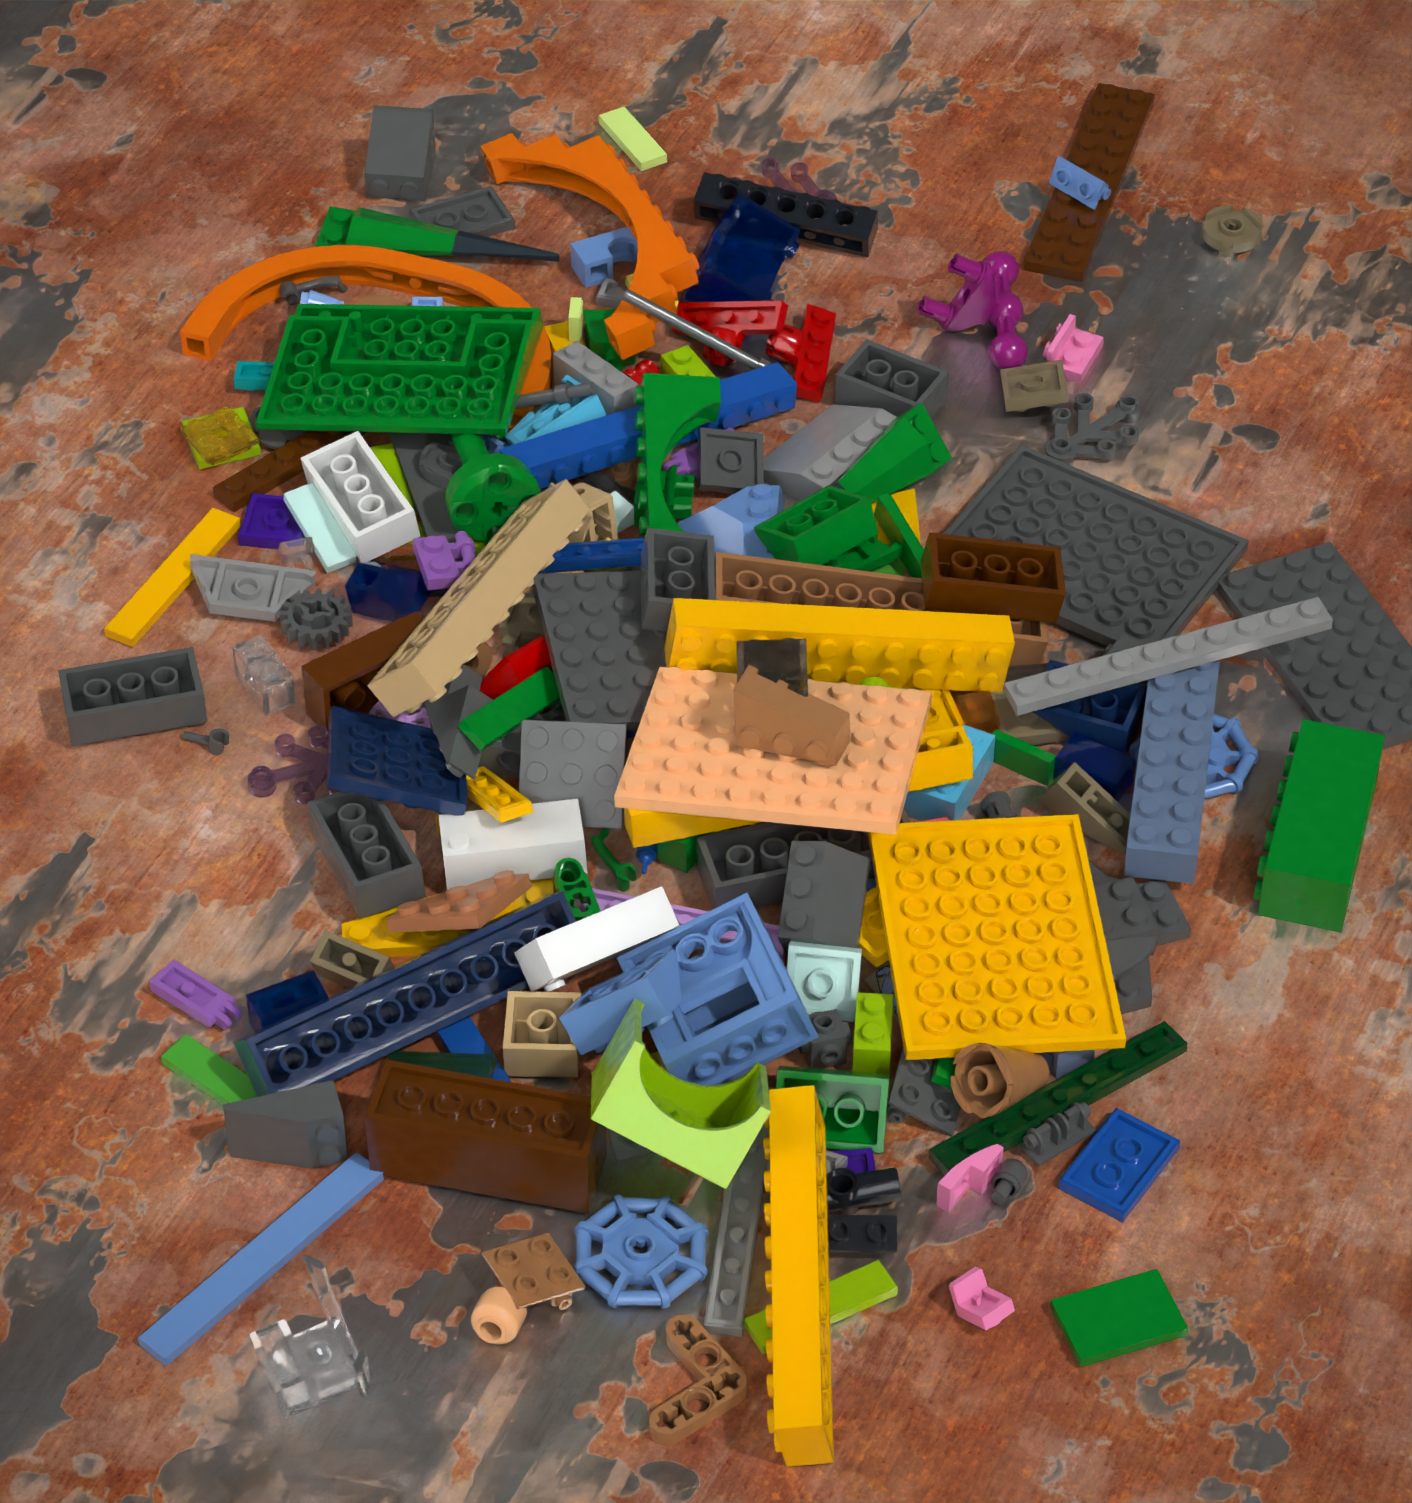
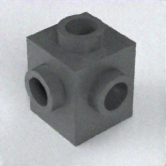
(831, 1045)

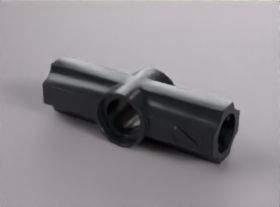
(853, 1190)

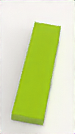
(847, 1297)

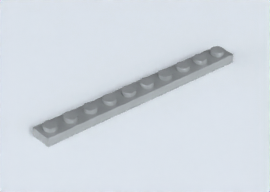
(1167, 656)

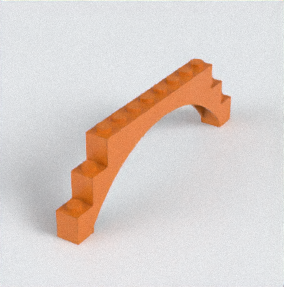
(595, 172)

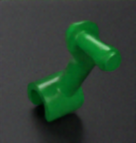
(623, 872)

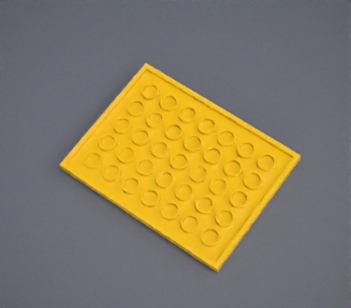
(995, 936)

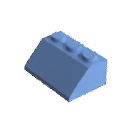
(601, 1008)

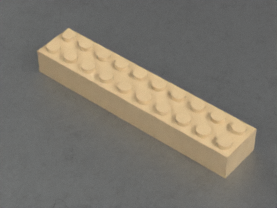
(479, 600)

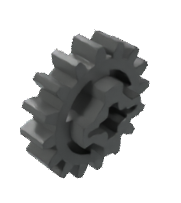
(316, 619)

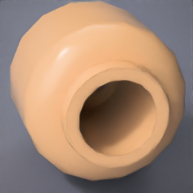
(497, 1316)

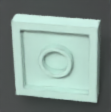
(825, 977)

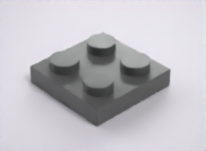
(729, 460)

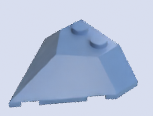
(735, 517)

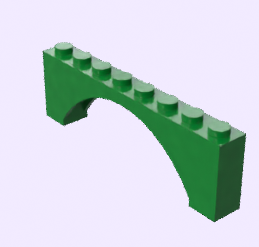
(668, 412)

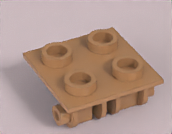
(534, 1272)

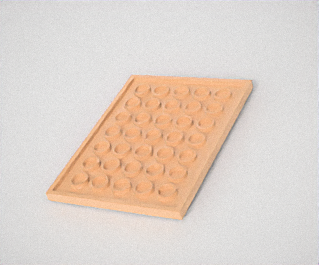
(691, 763)

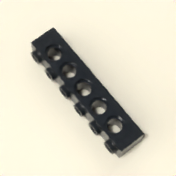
(801, 209)

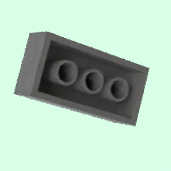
(132, 696)
(366, 852)

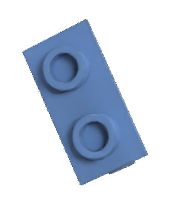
(1078, 183)

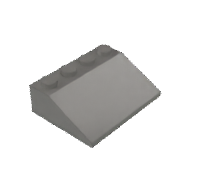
(824, 449)

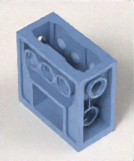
(734, 997)

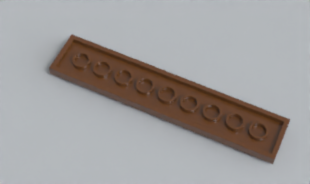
(1104, 149)

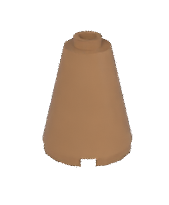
(995, 1079)

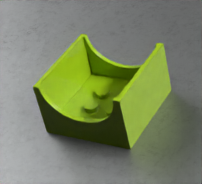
(683, 1121)

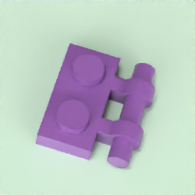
(437, 558)

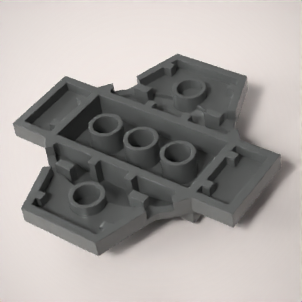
(1134, 924)

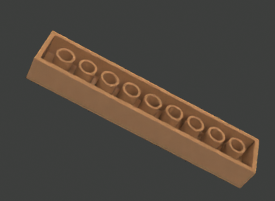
(790, 582)

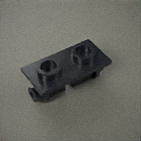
(862, 1233)

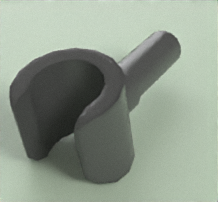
(214, 741)

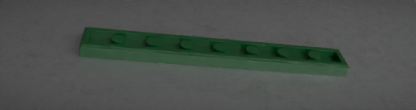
(1084, 1084)

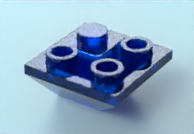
(385, 590)

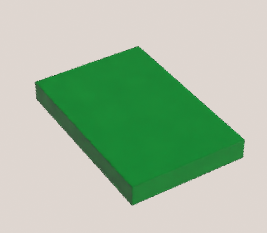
(1118, 1318)

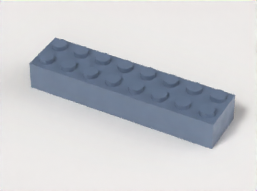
(1172, 775)

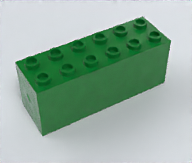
(1318, 825)

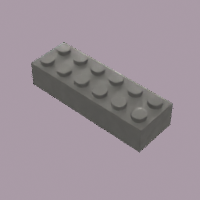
(757, 858)

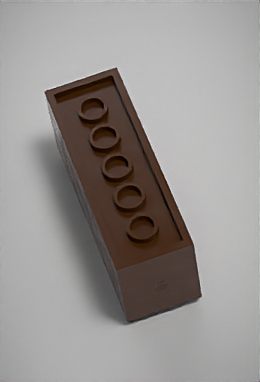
(485, 1136)

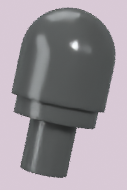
(1008, 1180)

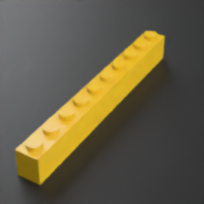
(942, 759)

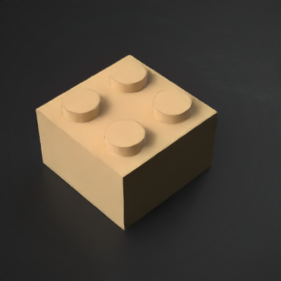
(535, 1037)

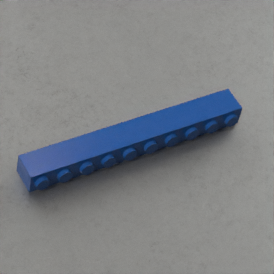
(614, 438)

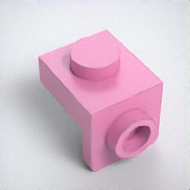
(977, 1301)

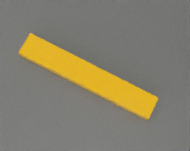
(170, 578)

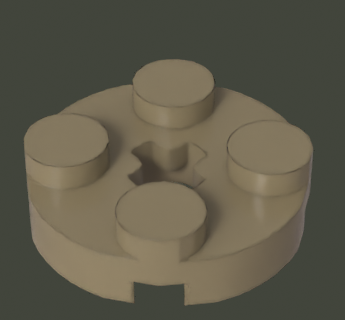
(1242, 234)

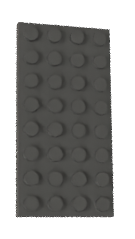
(1340, 676)

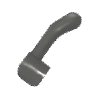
(291, 290)

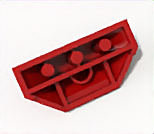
(516, 668)

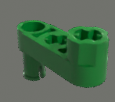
(576, 885)

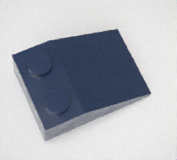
(1105, 716)

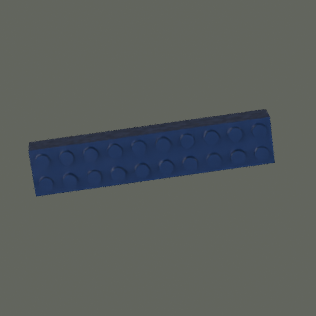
(399, 1002)

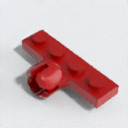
(733, 322)
(806, 350)

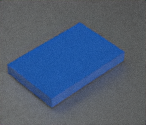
(1119, 1165)

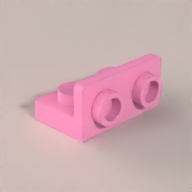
(1074, 348)

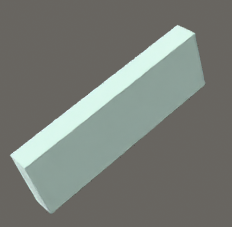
(319, 523)

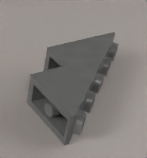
(447, 713)

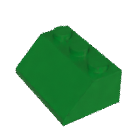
(819, 527)
(850, 1103)

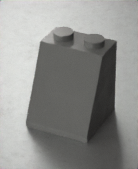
(400, 153)

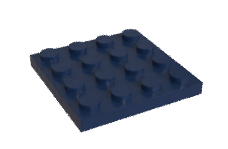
(391, 763)

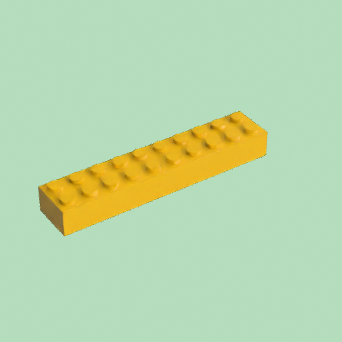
(849, 642)
(798, 1278)

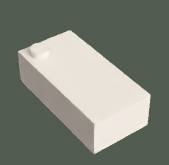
(361, 496)
(480, 846)
(595, 940)

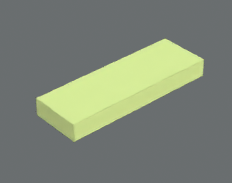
(633, 138)

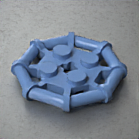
(1220, 756)
(644, 1268)

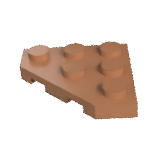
(461, 905)

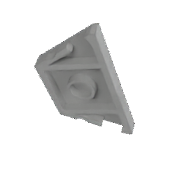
(248, 587)

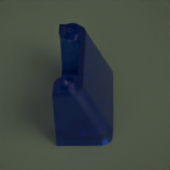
(743, 255)

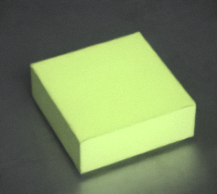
(576, 319)

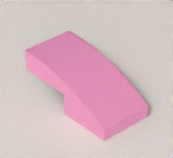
(973, 1173)

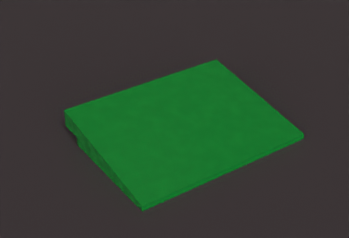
(400, 369)

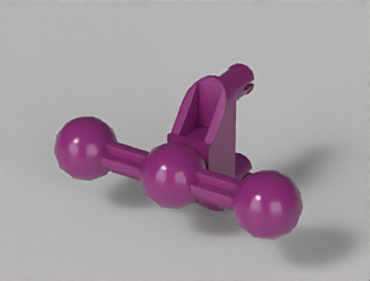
(983, 299)

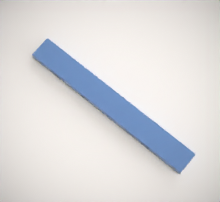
(259, 1260)

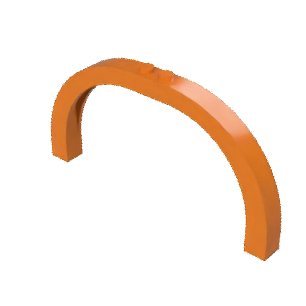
(355, 265)

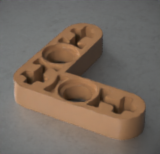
(707, 1388)

